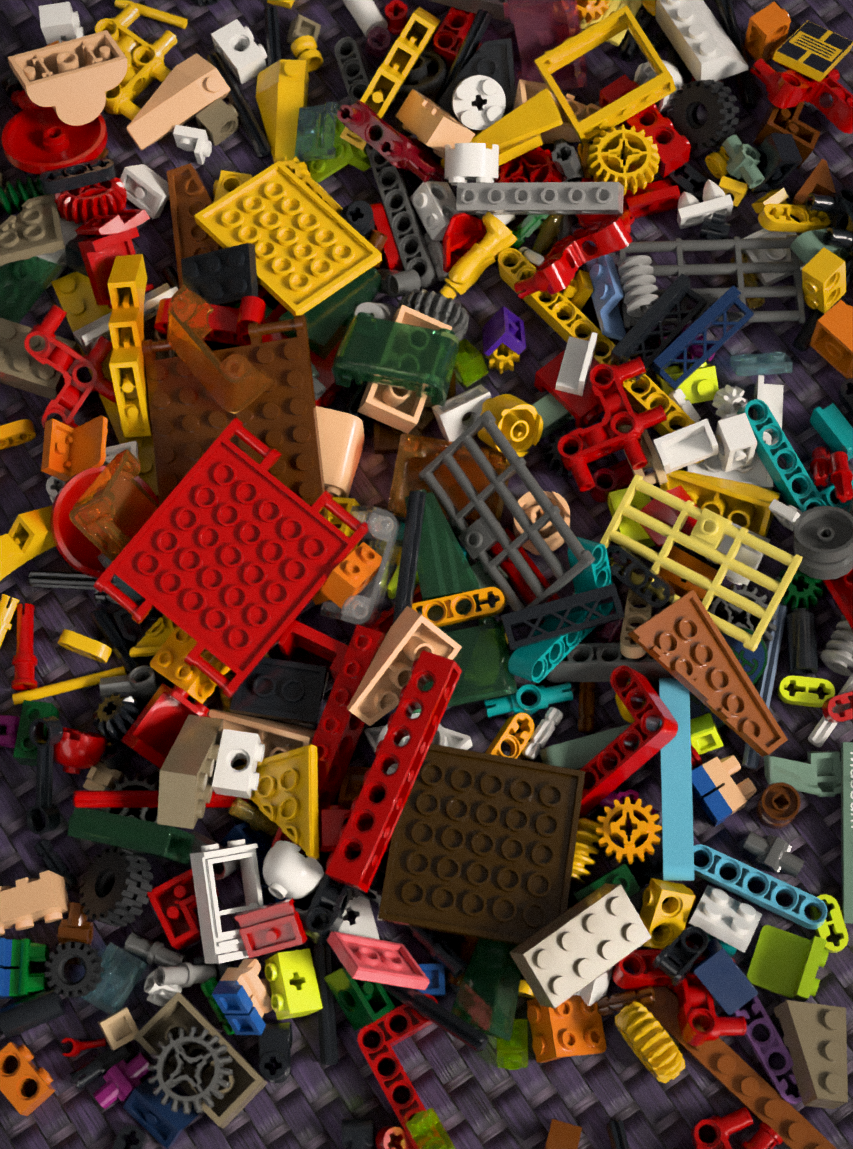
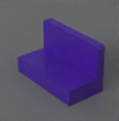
(506, 329)

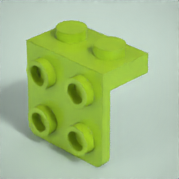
(345, 154)
(787, 963)

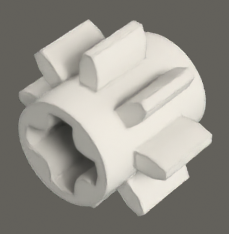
(728, 400)
(157, 994)

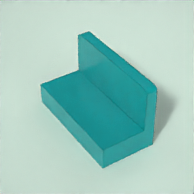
(833, 429)

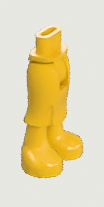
(479, 257)

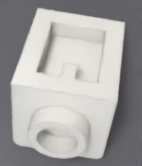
(193, 139)

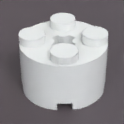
(491, 110)
(471, 163)

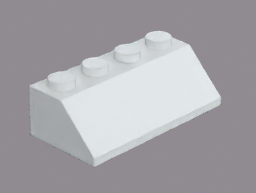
(699, 39)

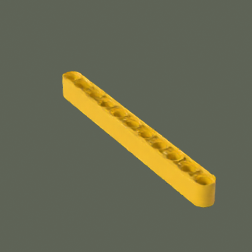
(580, 324)

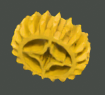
(638, 152)
(650, 1042)

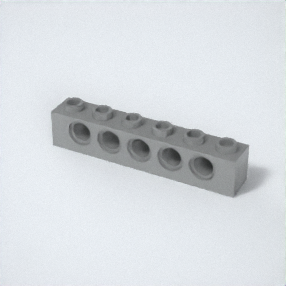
(540, 198)

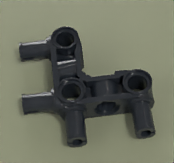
(840, 212)
(332, 901)

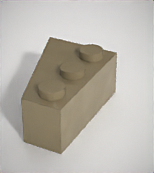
(818, 1051)

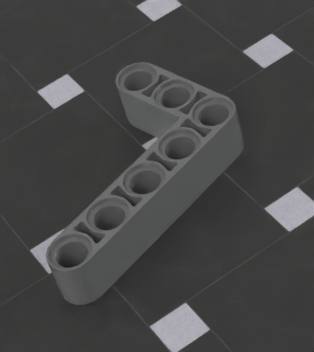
(597, 661)

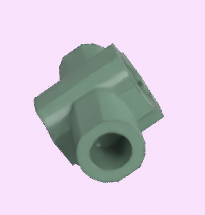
(743, 161)

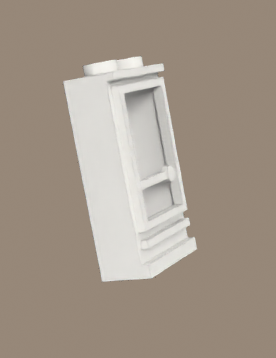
(228, 945)

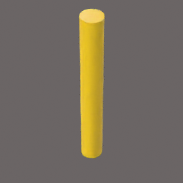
(154, 13)

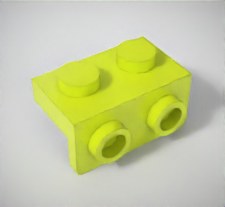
(698, 387)

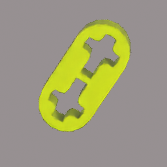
(806, 684)
(836, 922)

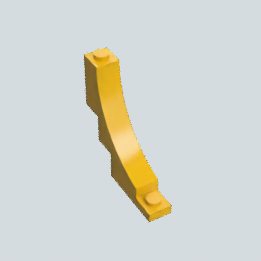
(396, 67)
(126, 329)
(26, 539)

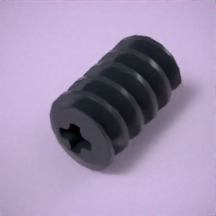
(359, 216)

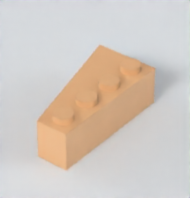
(33, 901)

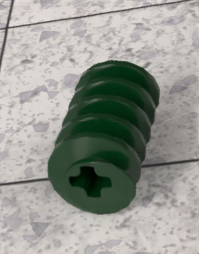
(20, 194)

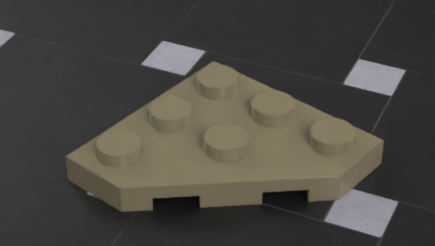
(32, 231)

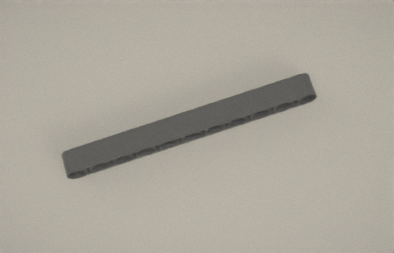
(353, 62)

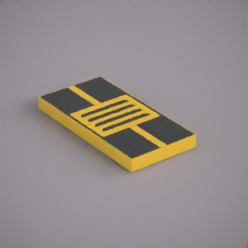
(813, 51)

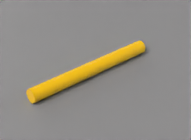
(66, 686)

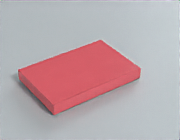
(377, 961)

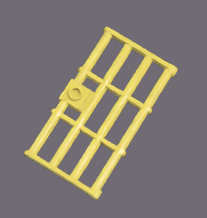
(704, 540)

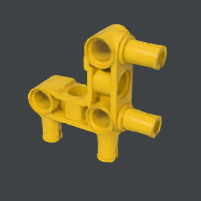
(137, 52)

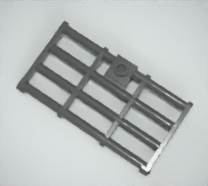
(737, 268)
(487, 530)

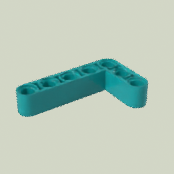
(794, 468)
(539, 659)

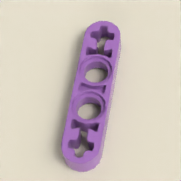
(772, 1045)

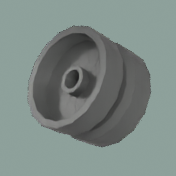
(825, 542)

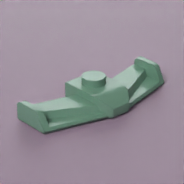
(817, 777)

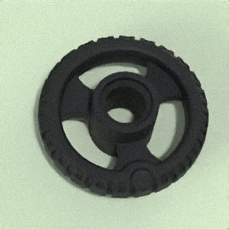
(418, 76)

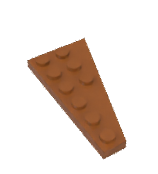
(188, 198)
(699, 657)

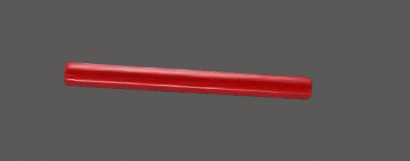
(135, 799)

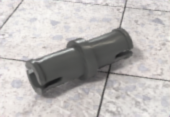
(153, 952)

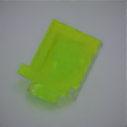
(429, 1131)

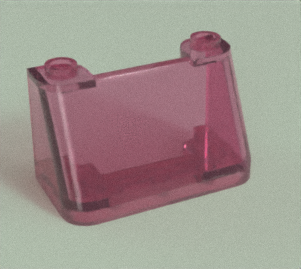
(542, 27)

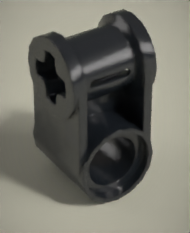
(679, 959)
(275, 1045)

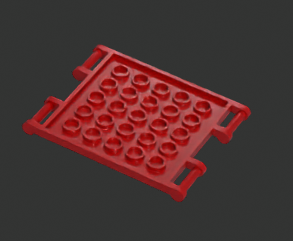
(232, 556)

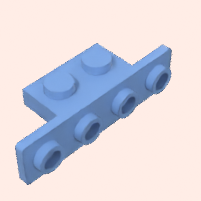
(606, 295)

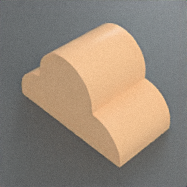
(72, 75)

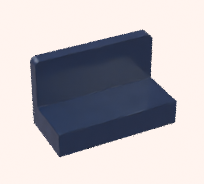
(724, 978)
(155, 1117)

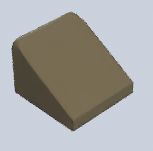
(301, 27)

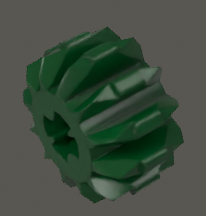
(809, 588)

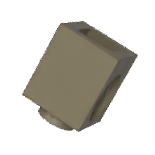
(218, 121)

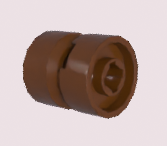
(778, 805)

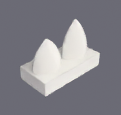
(693, 212)

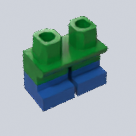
(17, 968)

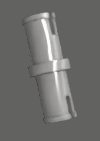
(184, 974)

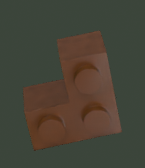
(786, 122)

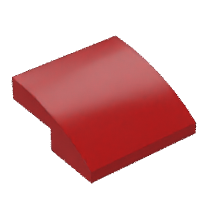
(113, 224)

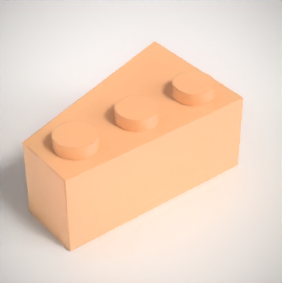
(432, 123)

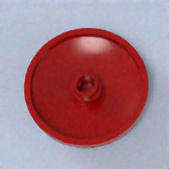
(43, 142)
(69, 540)

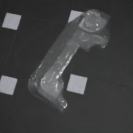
(385, 538)

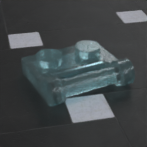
(311, 132)

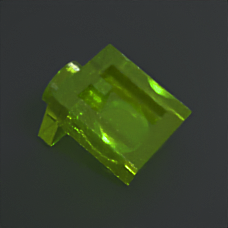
(469, 363)
(514, 1053)

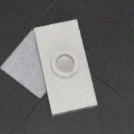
(785, 514)

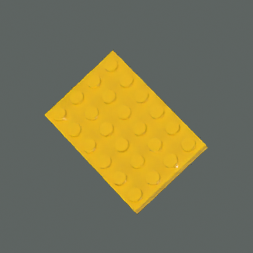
(298, 239)

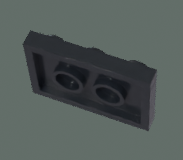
(222, 275)
(282, 691)

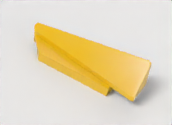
(521, 128)

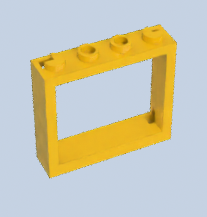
(626, 105)

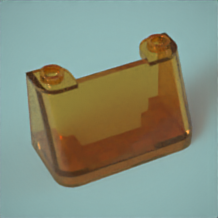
(231, 382)
(419, 451)
(114, 506)

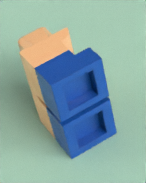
(729, 796)
(244, 998)

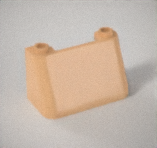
(341, 448)

